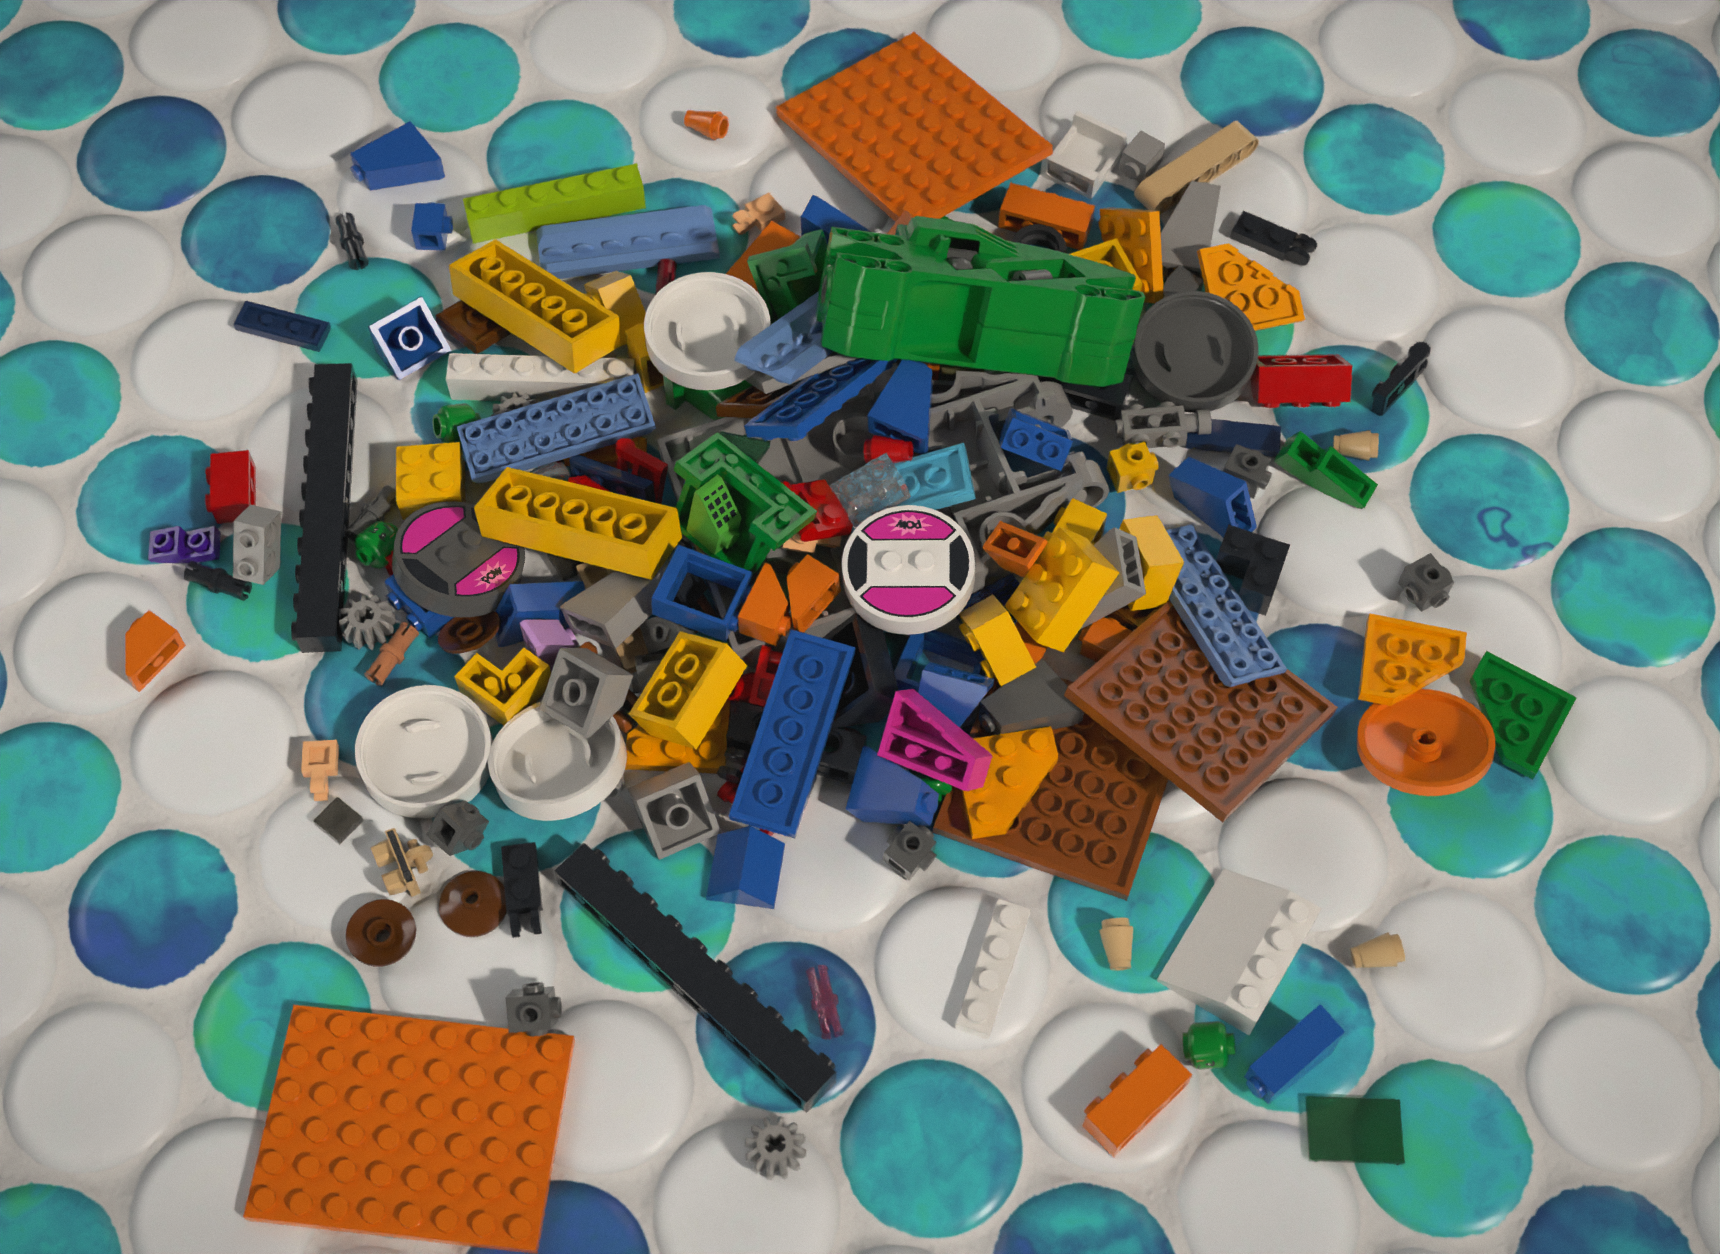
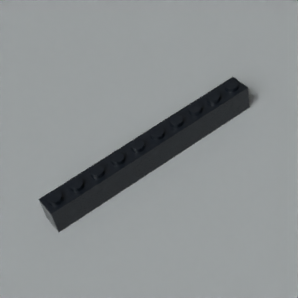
(326, 509)
(696, 977)

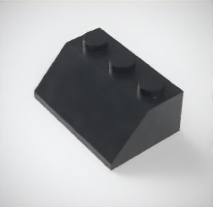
(871, 677)

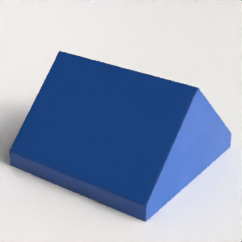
(408, 338)
(746, 868)

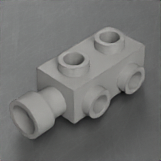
(1161, 425)

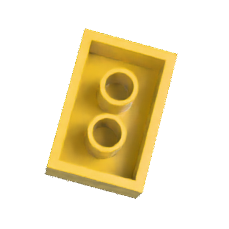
(1061, 589)
(688, 689)

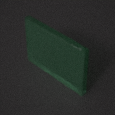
(1354, 1130)

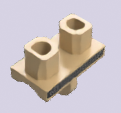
(403, 877)

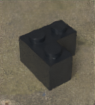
(1254, 560)

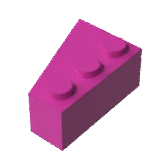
(932, 744)

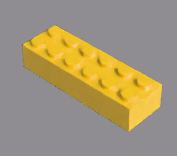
(535, 305)
(579, 522)

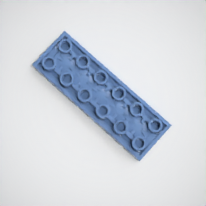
(627, 242)
(788, 345)
(556, 428)
(1219, 616)

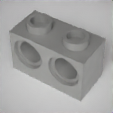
(256, 544)

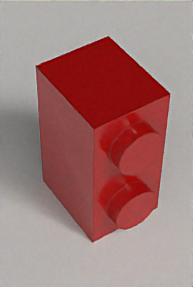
(231, 485)

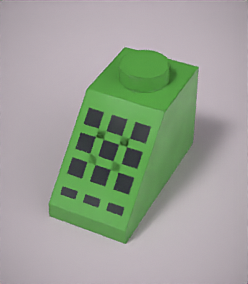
(714, 516)

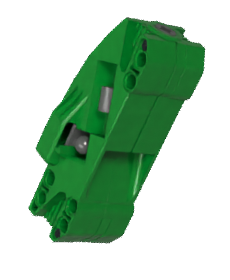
(976, 302)

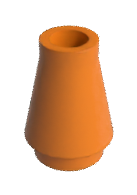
(709, 123)

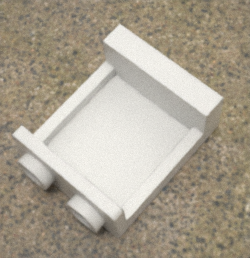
(1085, 155)

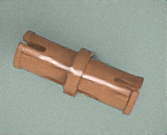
(391, 653)

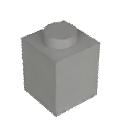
(1141, 157)

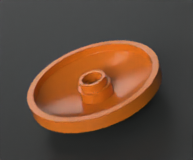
(1426, 743)

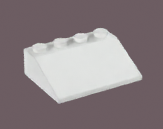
(1239, 948)

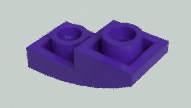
(177, 546)

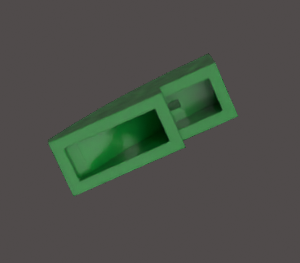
(1325, 470)

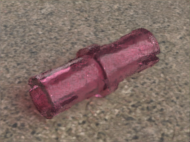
(824, 1002)

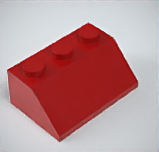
(1301, 380)

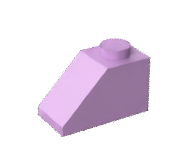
(546, 638)

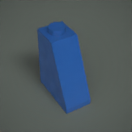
(397, 160)
(823, 216)
(905, 406)
(1213, 496)
(532, 602)
(953, 690)
(889, 793)
(1294, 1055)

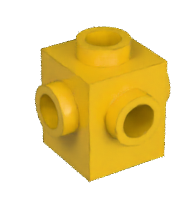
(1131, 467)

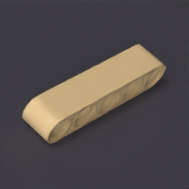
(1198, 164)

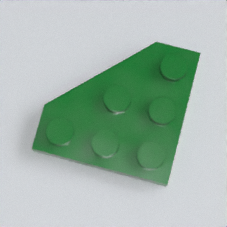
(1521, 711)

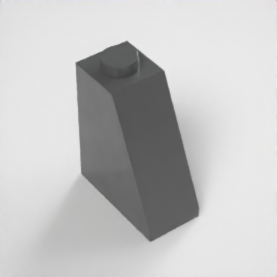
(1029, 703)

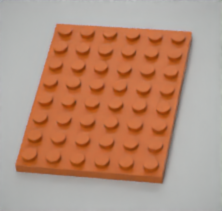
(913, 130)
(412, 1129)

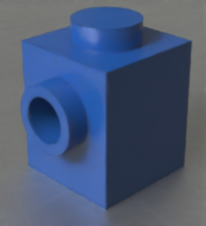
(431, 226)

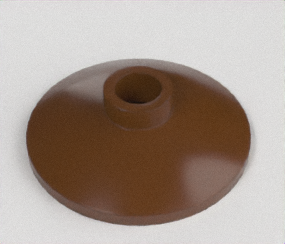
(468, 633)
(379, 918)
(474, 918)

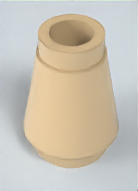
(1358, 445)
(1117, 942)
(1378, 952)

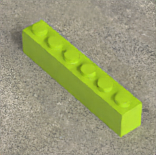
(554, 202)

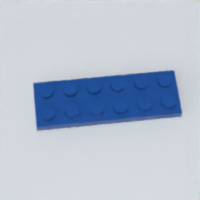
(814, 400)
(792, 734)

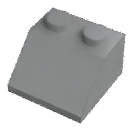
(584, 690)
(674, 810)

